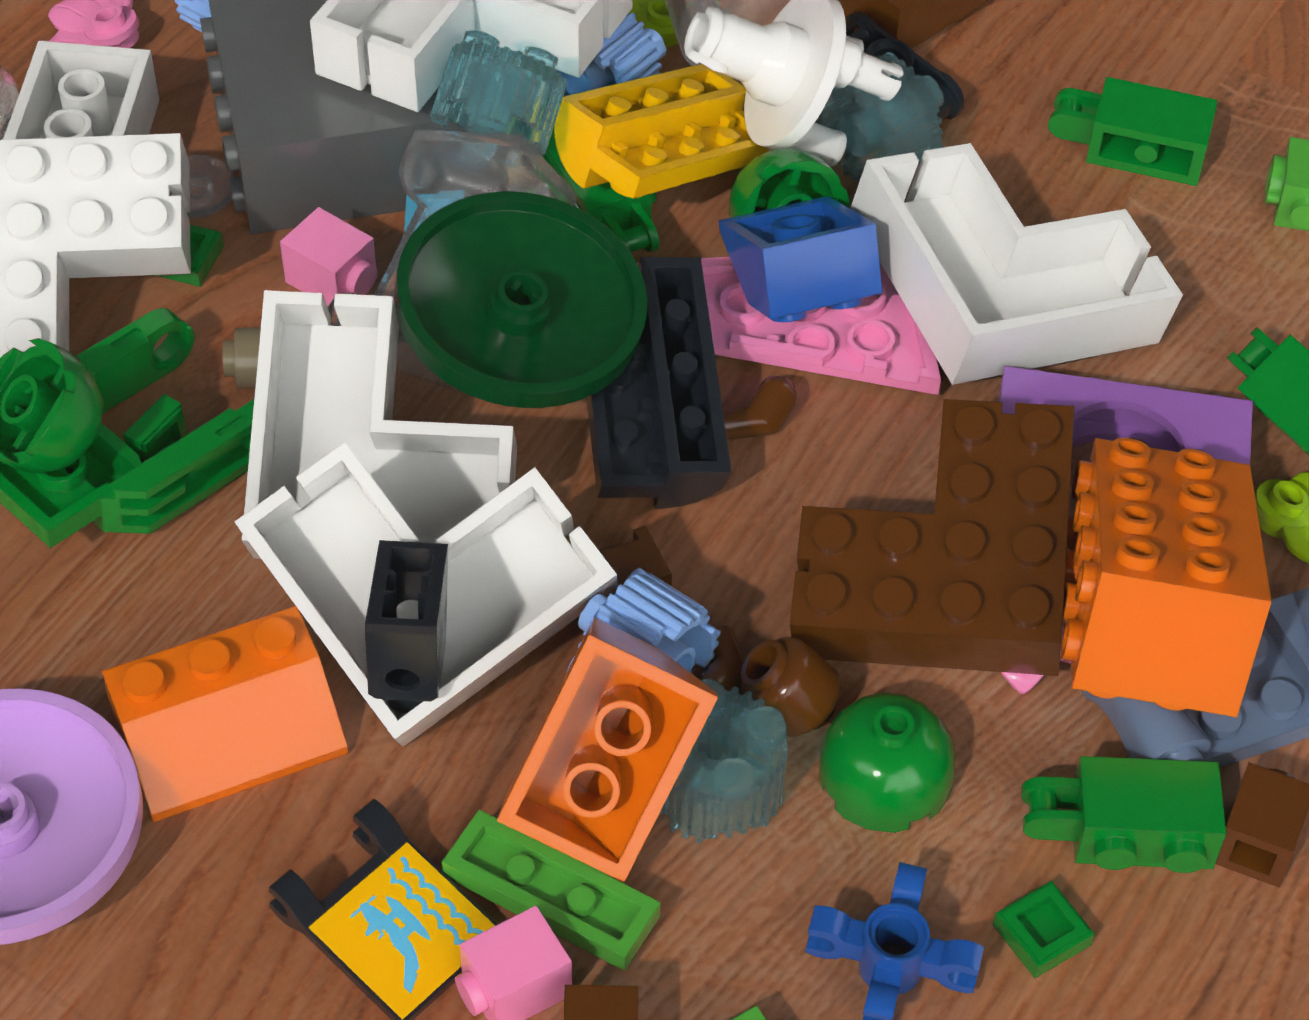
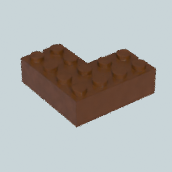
(956, 585)

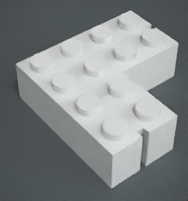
(407, 43)
(85, 214)
(1002, 290)
(339, 386)
(507, 578)

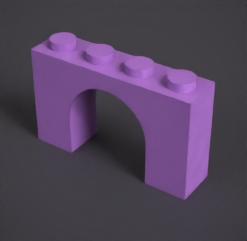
(1145, 413)

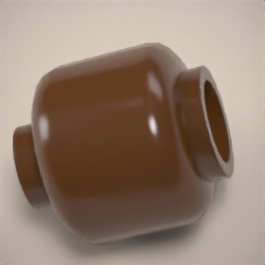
(792, 681)

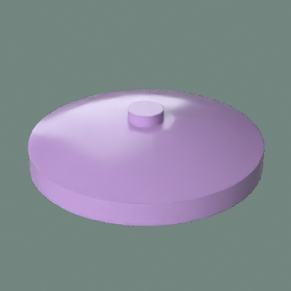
(64, 811)

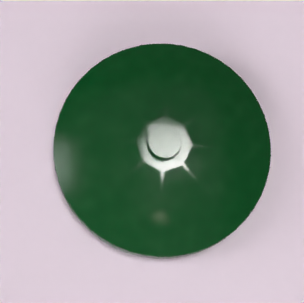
(520, 299)

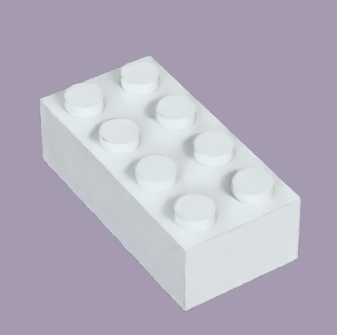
(85, 92)

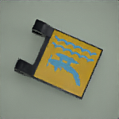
(389, 923)

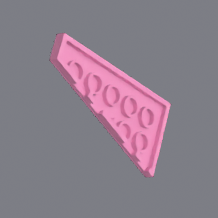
(860, 343)

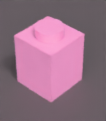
(328, 257)
(514, 969)

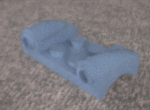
(1271, 710)

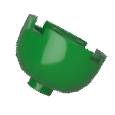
(783, 179)
(46, 408)
(887, 762)

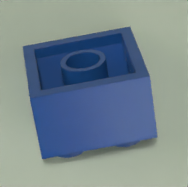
(803, 257)

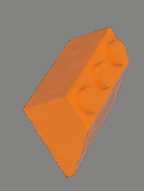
(225, 712)
(608, 751)

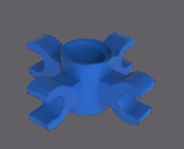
(900, 923)

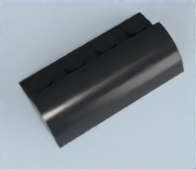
(663, 417)

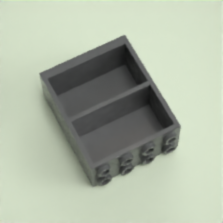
(297, 133)

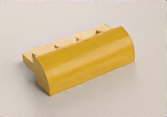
(655, 131)

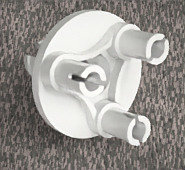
(790, 70)

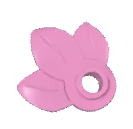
(95, 22)

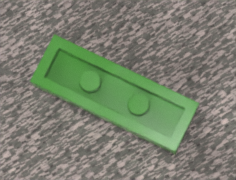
(572, 896)

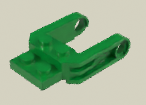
(109, 479)

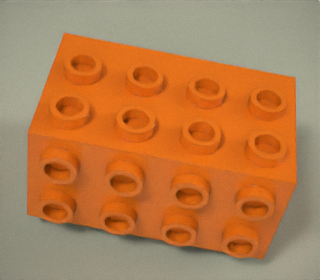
(1163, 577)

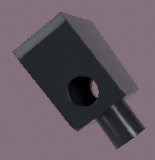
(407, 654)

